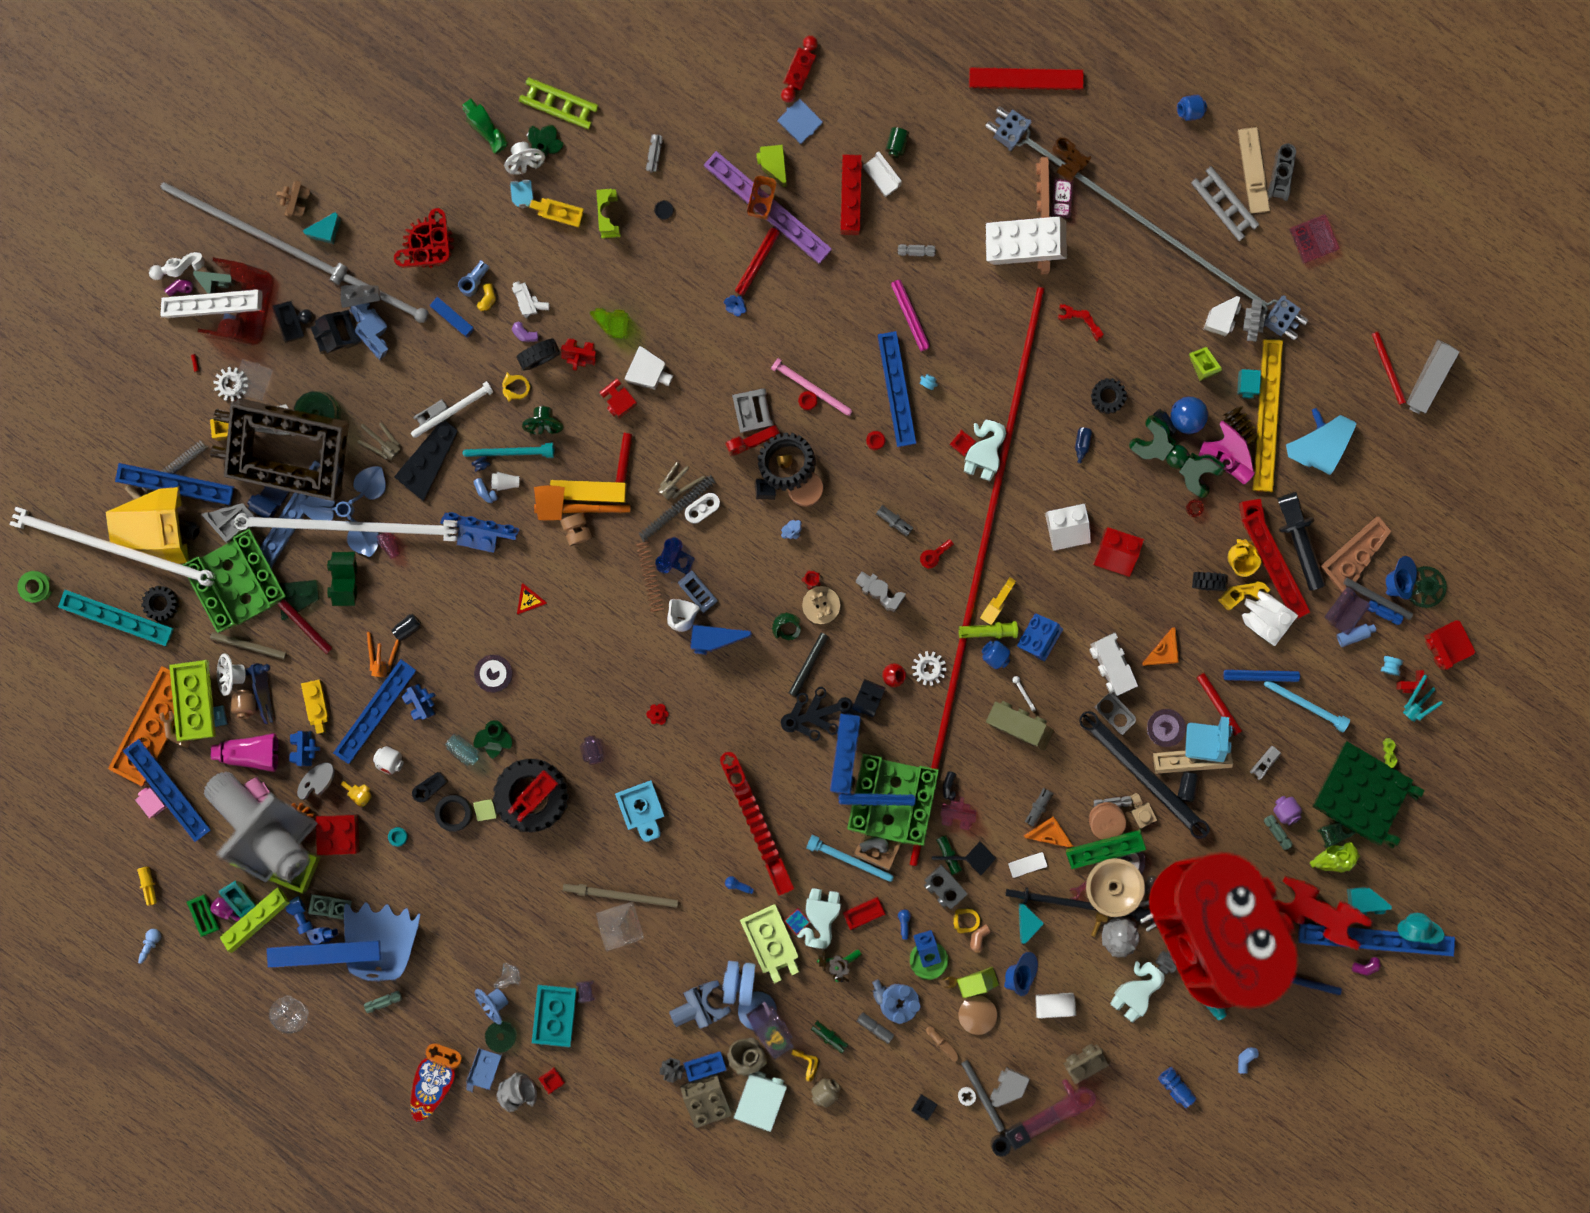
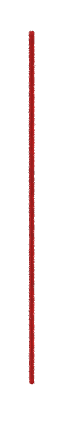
(985, 540)

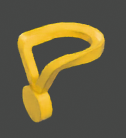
(956, 921)
(798, 1053)

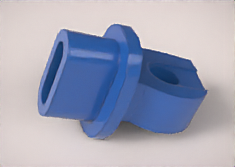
(325, 934)

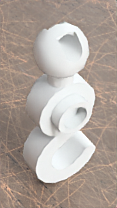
(175, 267)

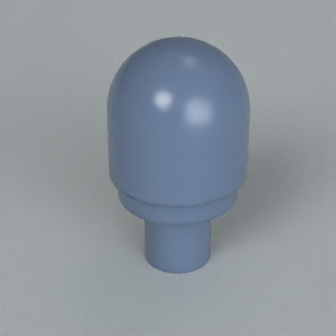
(878, 991)

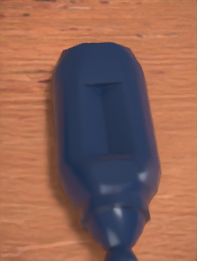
(1083, 443)

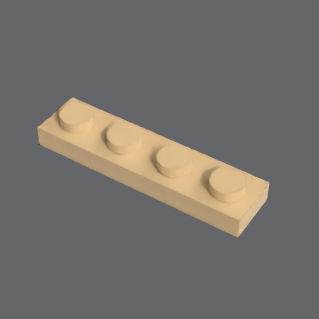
(1178, 762)

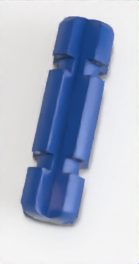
(1385, 612)

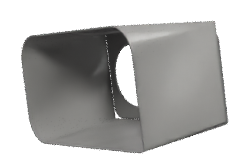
(1117, 710)

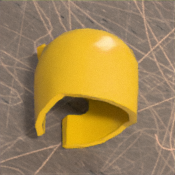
(1244, 558)

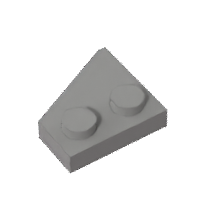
(223, 520)

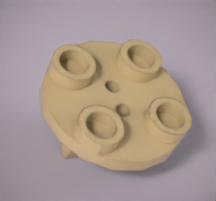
(818, 596)

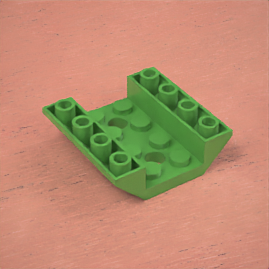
(249, 575)
(909, 821)

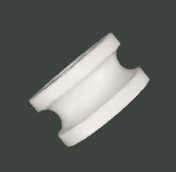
(965, 1090)

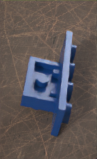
(480, 533)

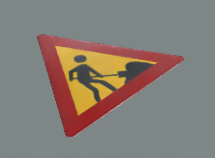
(528, 600)

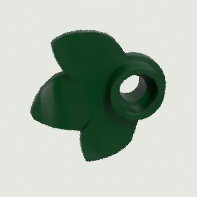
(545, 138)
(493, 742)

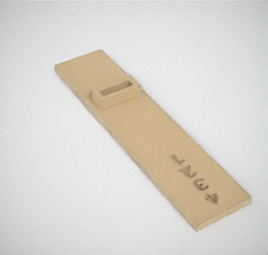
(1253, 170)

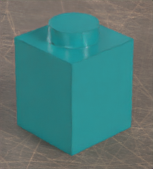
(1248, 383)

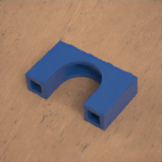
(845, 753)

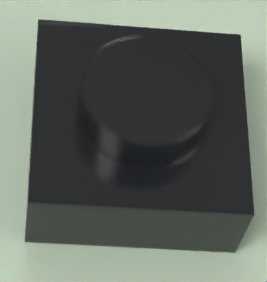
(764, 490)
(924, 1107)

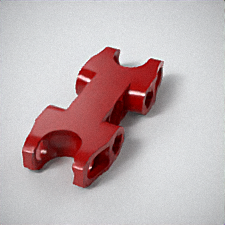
(1334, 919)

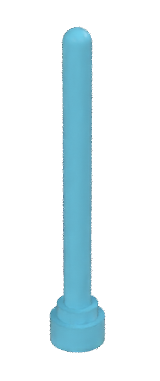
(1340, 723)
(816, 844)

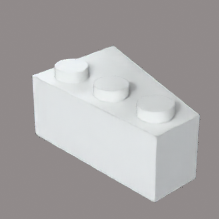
(1113, 665)

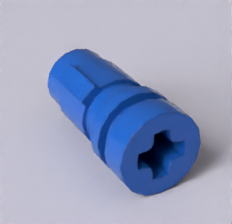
(1178, 1089)

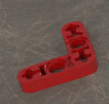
(436, 246)
(739, 445)

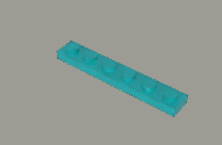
(116, 618)

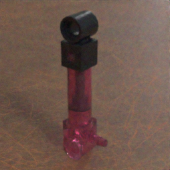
(1023, 1132)

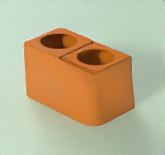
(766, 201)

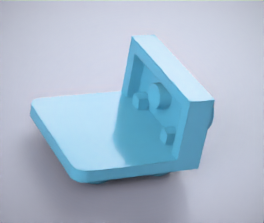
(1208, 741)

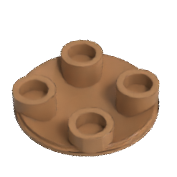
(977, 1015)

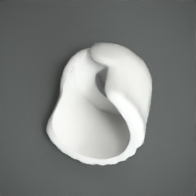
(683, 609)

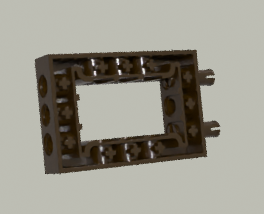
(240, 464)

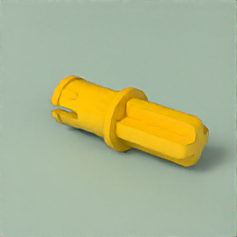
(147, 885)

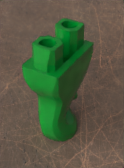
(480, 121)

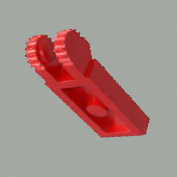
(534, 794)

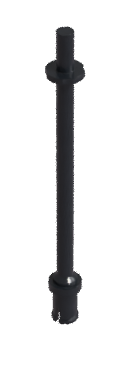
(1137, 914)

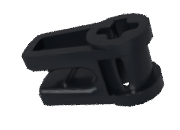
(430, 785)

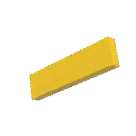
(592, 491)

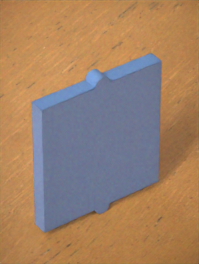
(800, 121)

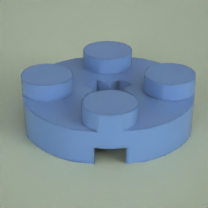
(910, 1006)

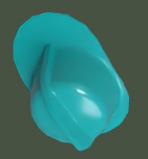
(1420, 928)

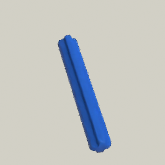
(1258, 675)
(876, 799)

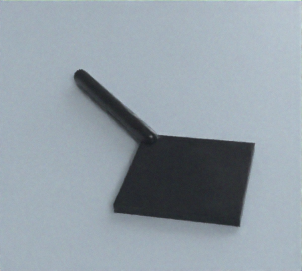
(979, 858)

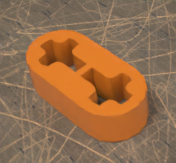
(444, 1051)

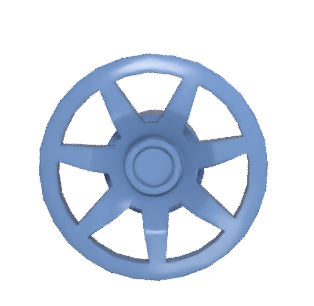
(494, 1002)

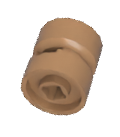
(575, 522)

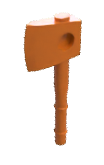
(550, 504)

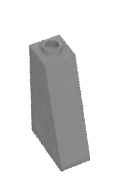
(1432, 376)

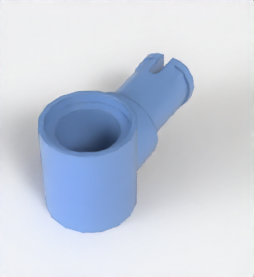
(473, 277)

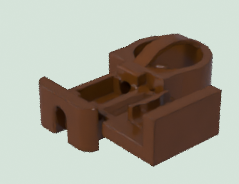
(1074, 161)

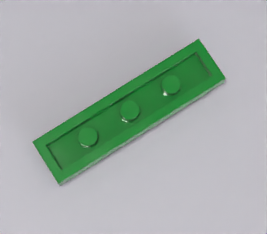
(1106, 849)

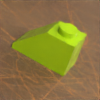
(772, 162)

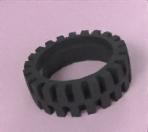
(778, 443)

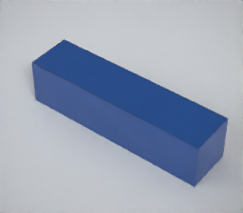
(452, 317)

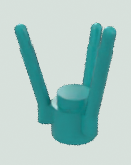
(1414, 710)

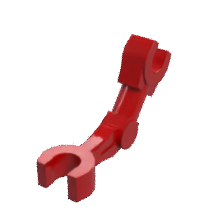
(1083, 314)

